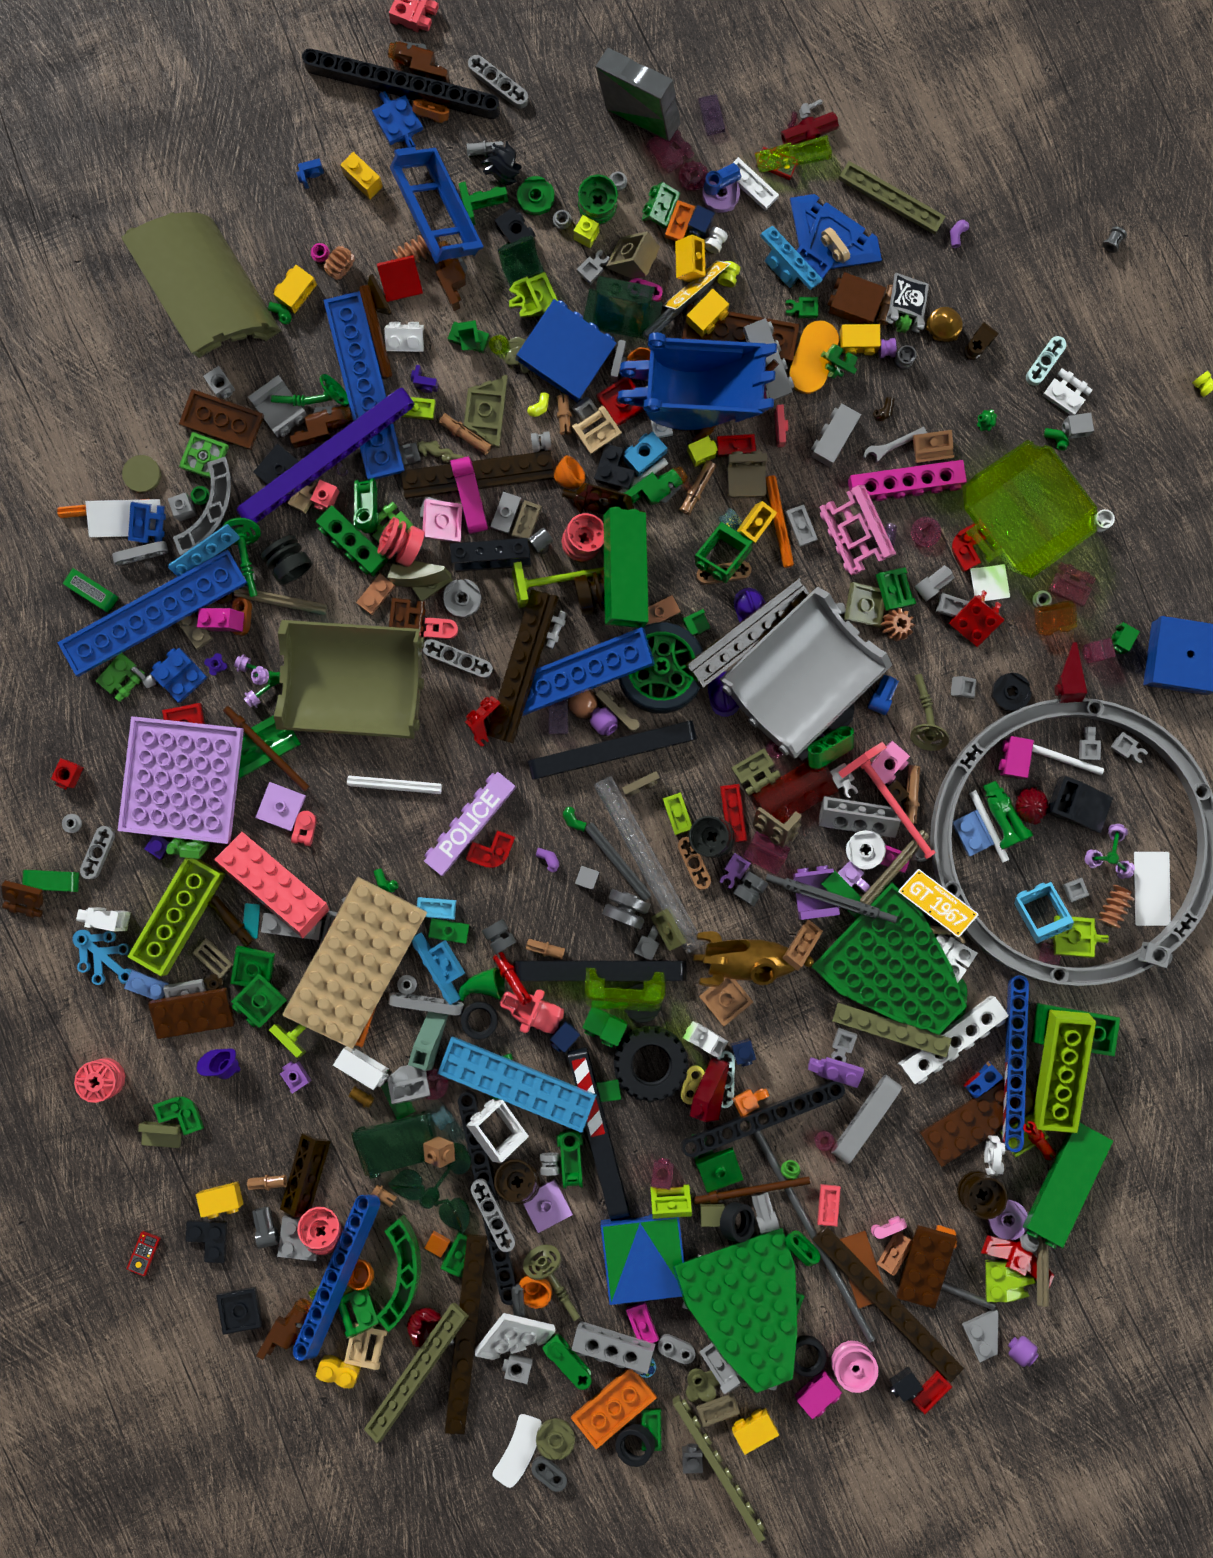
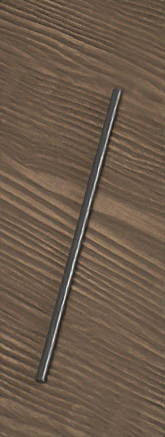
(811, 1231)

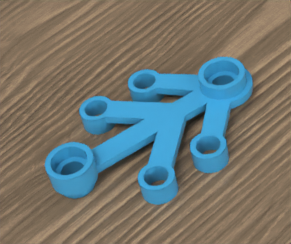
(100, 954)

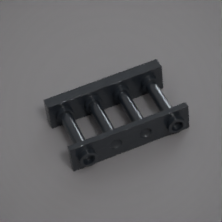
(490, 554)

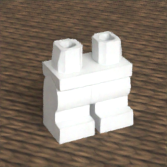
(100, 918)
(956, 953)

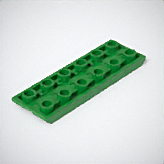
(278, 740)

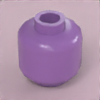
(604, 721)
(1023, 1351)

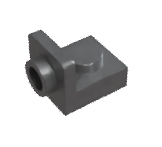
(692, 1459)

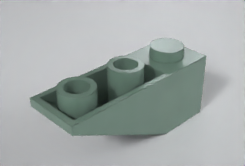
(428, 1041)

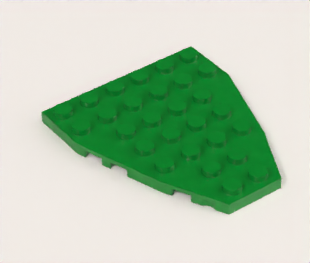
(895, 966)
(747, 1306)

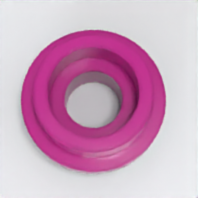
(317, 248)

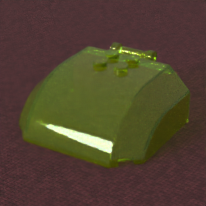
(1028, 509)

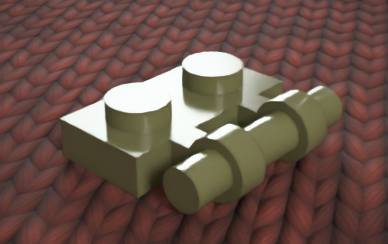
(752, 767)

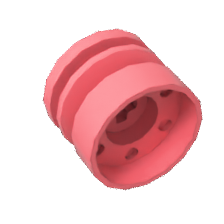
(584, 527)
(396, 540)
(108, 1073)
(314, 1221)

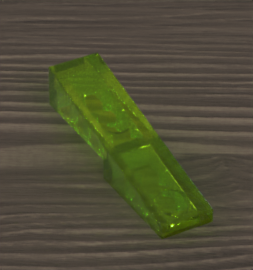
(798, 154)

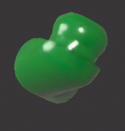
(571, 820)
(389, 886)

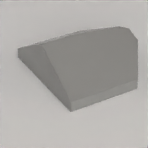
(408, 1084)

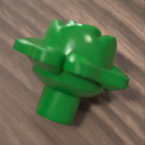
(987, 420)

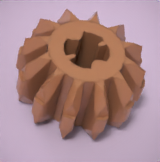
(339, 262)
(905, 625)

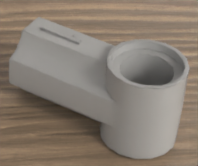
(931, 585)
(765, 1216)

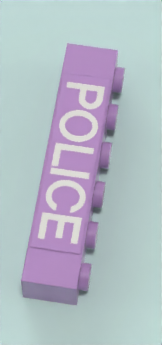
(469, 824)

